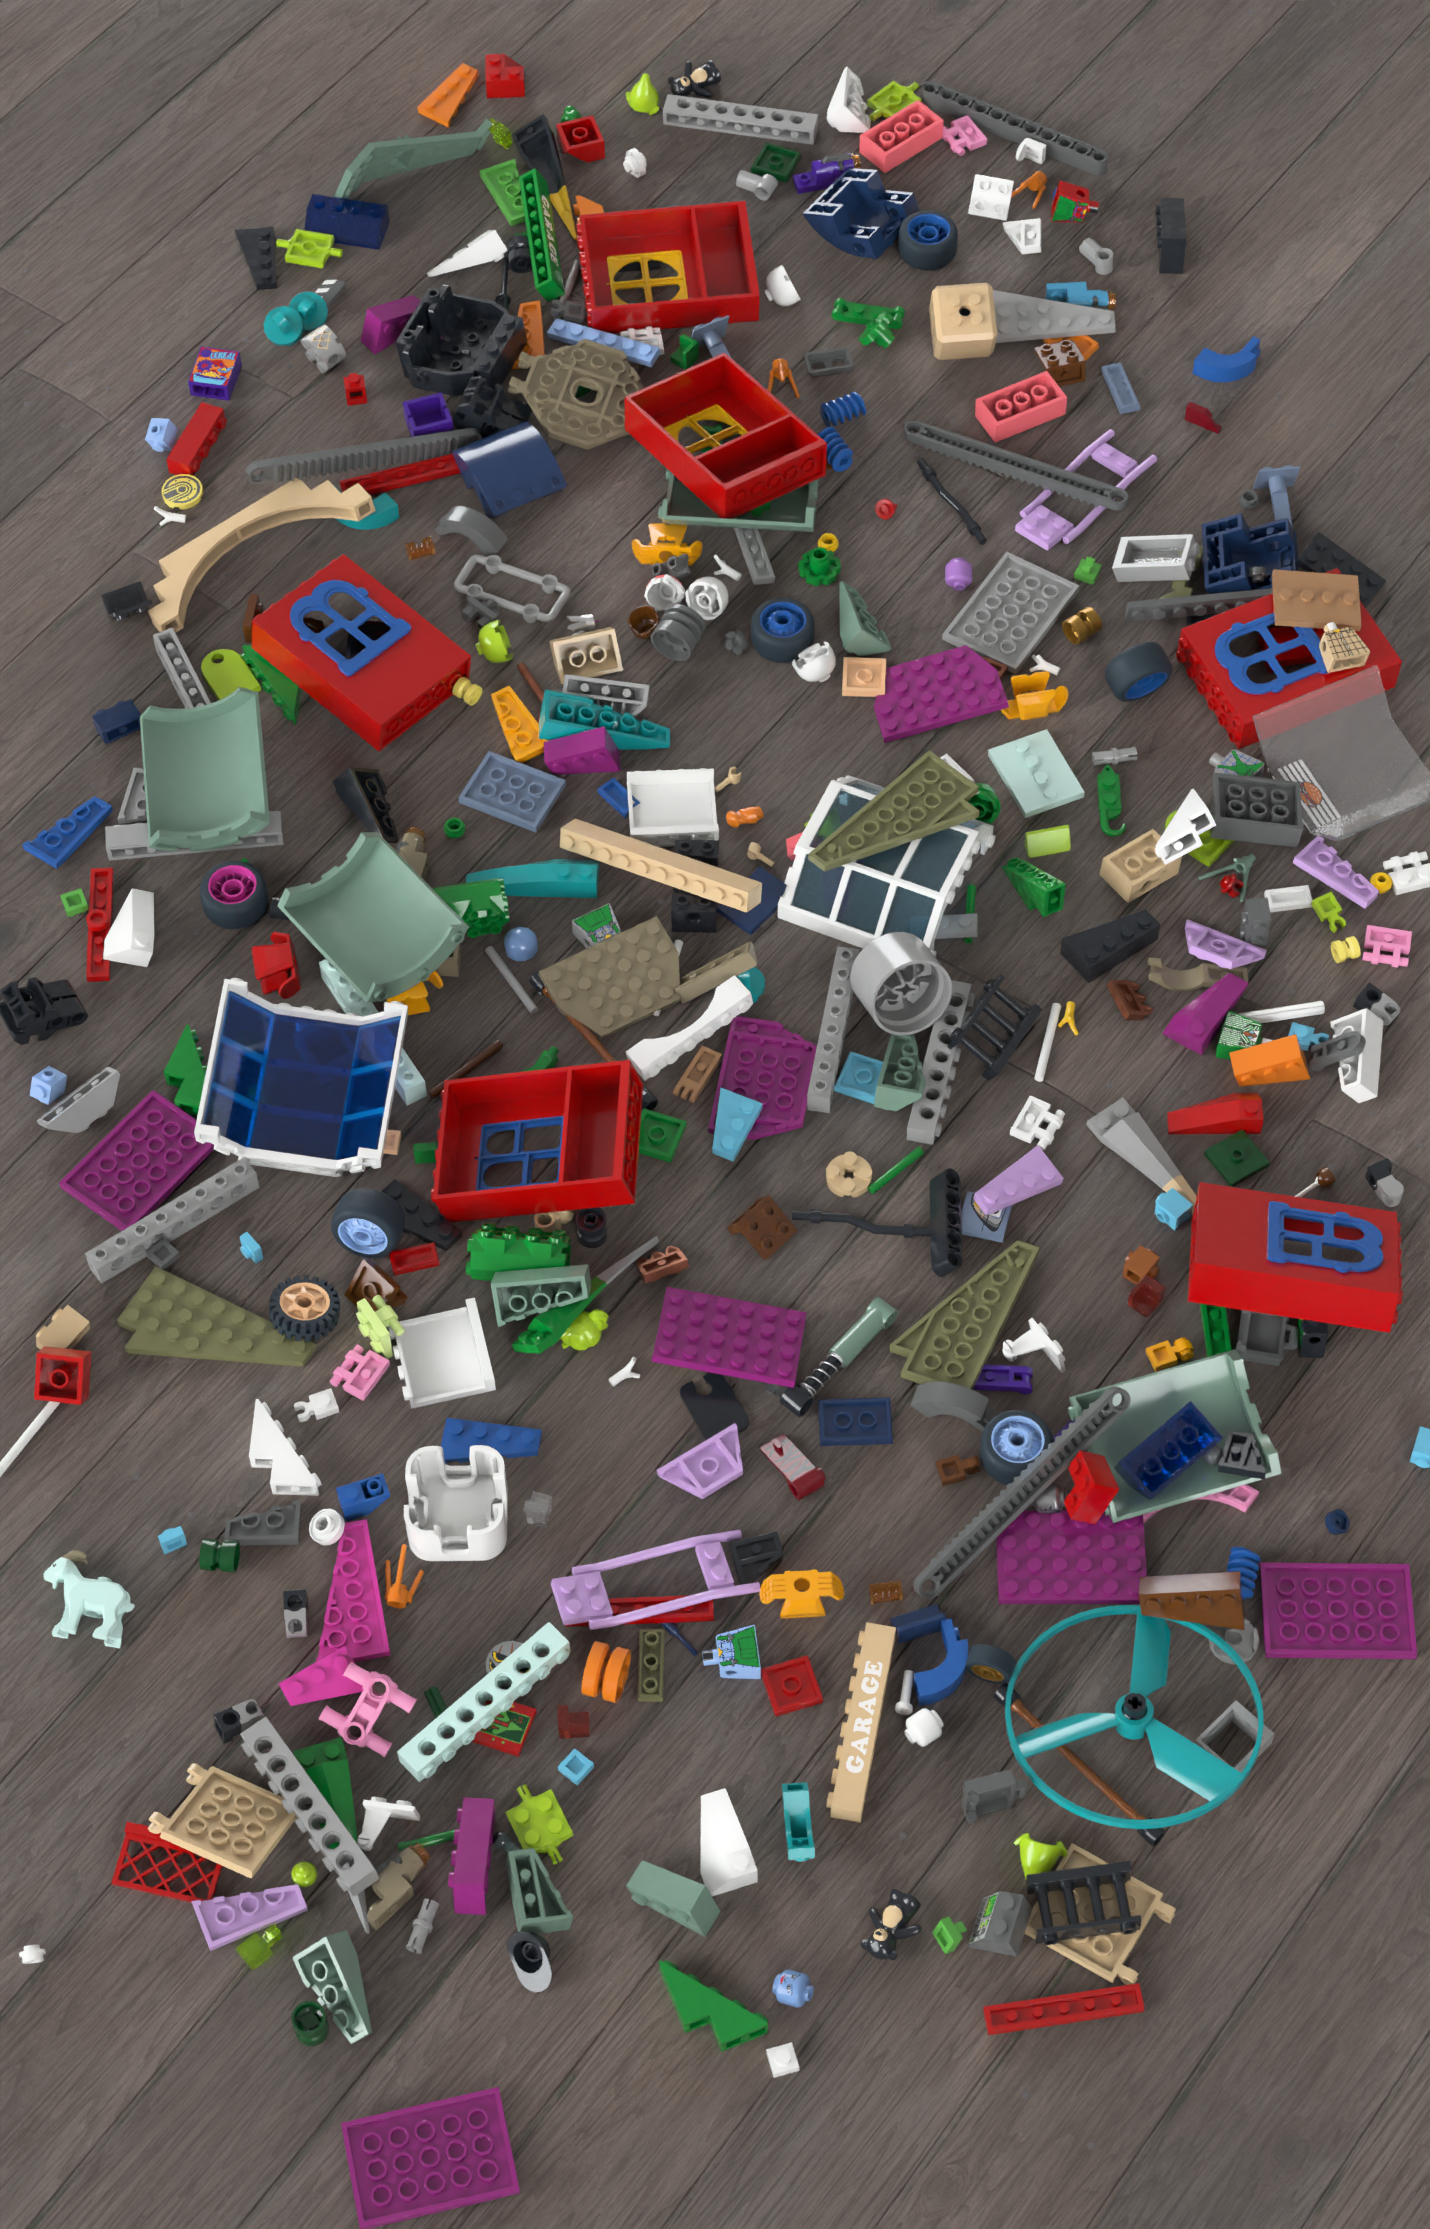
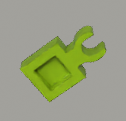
(1328, 909)

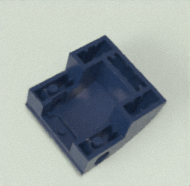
(860, 213)
(509, 469)
(1234, 548)

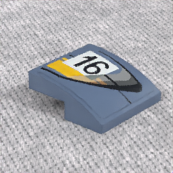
(983, 1226)

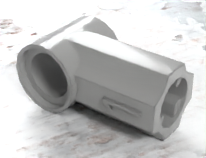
(761, 186)
(1099, 256)

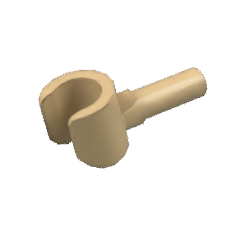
(732, 778)
(754, 853)

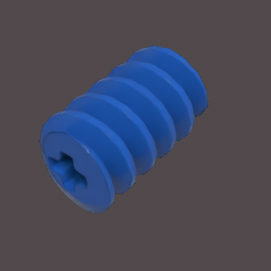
(842, 408)
(838, 452)
(1245, 1562)

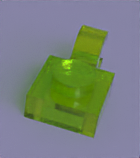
(501, 134)
(257, 1949)

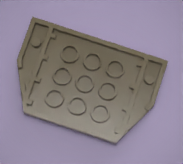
(617, 979)

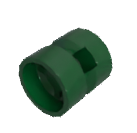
(219, 1555)
(310, 2023)

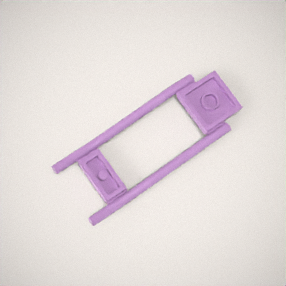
(1047, 527)
(585, 1599)

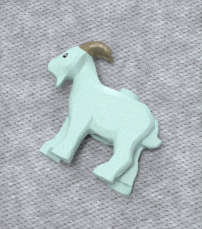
(88, 1597)

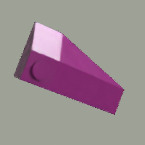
(1204, 1016)

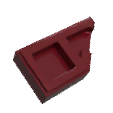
(1202, 417)

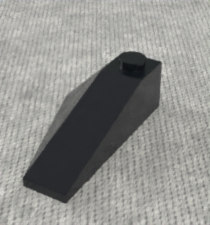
(365, 796)

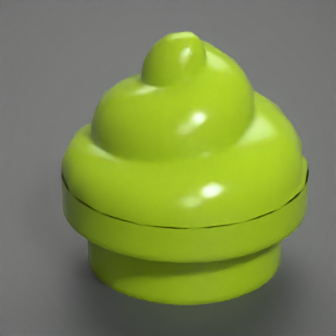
(304, 1874)

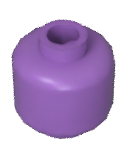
(958, 574)

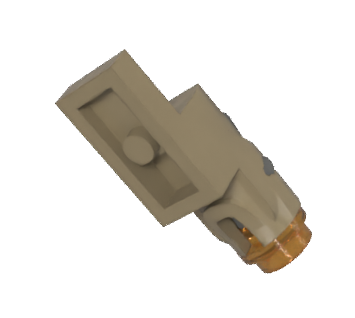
(411, 850)
(394, 1883)

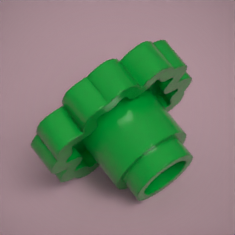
(878, 331)
(819, 567)

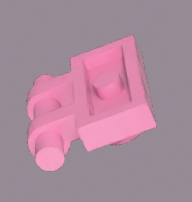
(969, 135)
(1387, 940)
(365, 1375)

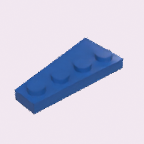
(69, 833)
(506, 1439)

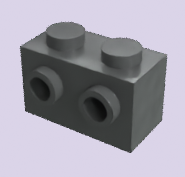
(1255, 921)

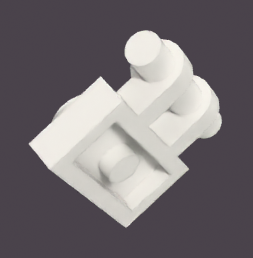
(648, 335)
(1411, 878)
(1031, 1118)

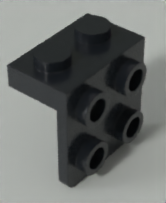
(124, 600)

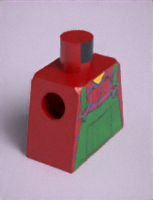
(1071, 203)

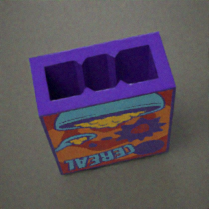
(215, 373)

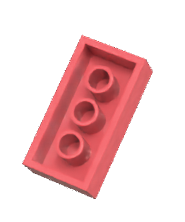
(901, 136)
(1020, 406)

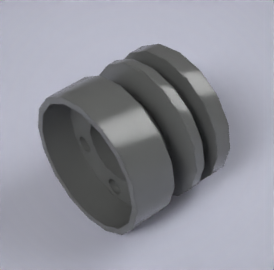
(678, 632)

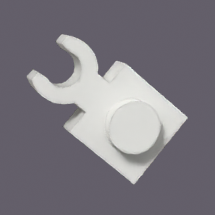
(320, 1404)

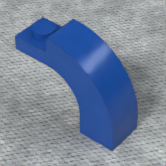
(1227, 368)
(942, 1681)

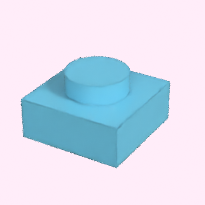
(250, 1248)
(172, 1539)
(575, 1766)

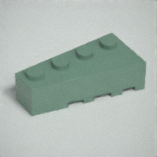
(537, 1290)

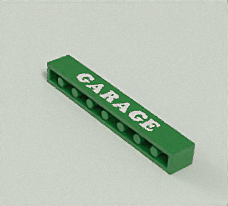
(541, 235)

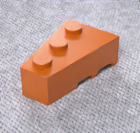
(1270, 1062)

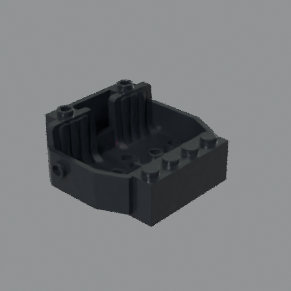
(458, 340)

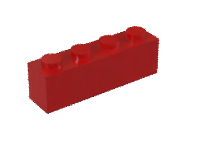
(196, 440)

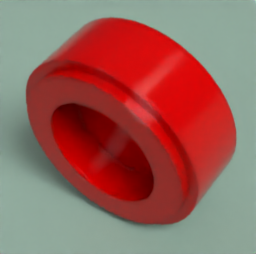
(97, 920)

